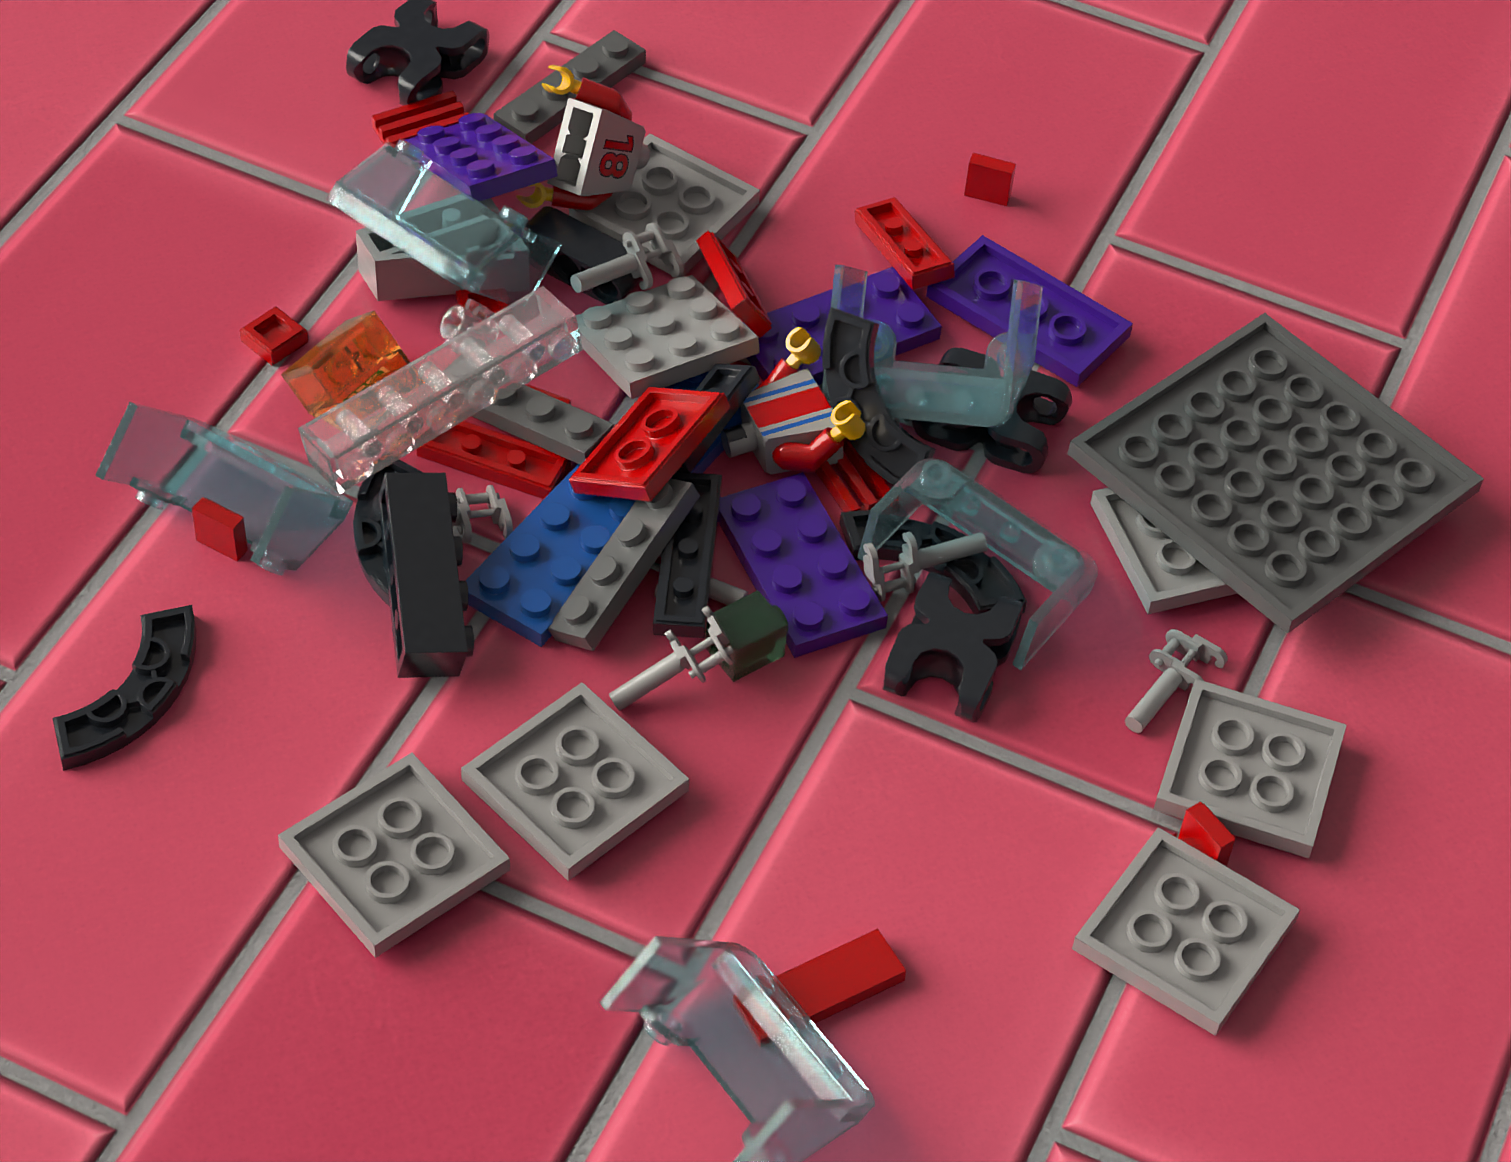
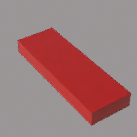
(904, 243)
(734, 283)
(497, 458)
(838, 979)

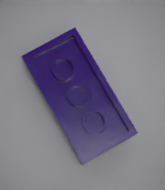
(483, 157)
(886, 300)
(1072, 328)
(800, 564)

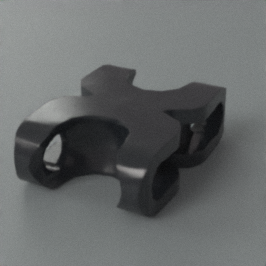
(417, 51)
(1004, 442)
(953, 646)

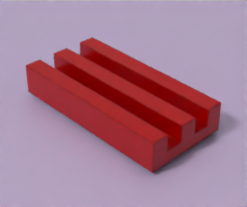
(409, 119)
(838, 489)

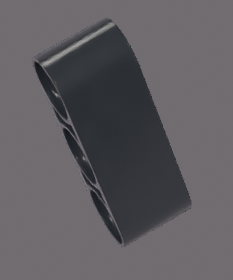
(581, 250)

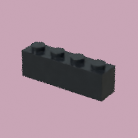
(423, 575)

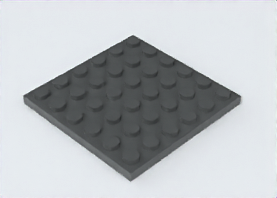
(1275, 470)

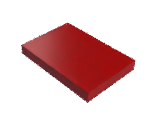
(649, 443)

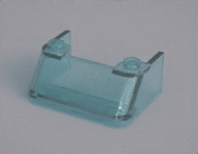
(444, 225)
(944, 391)
(186, 459)
(1008, 533)
(787, 1087)

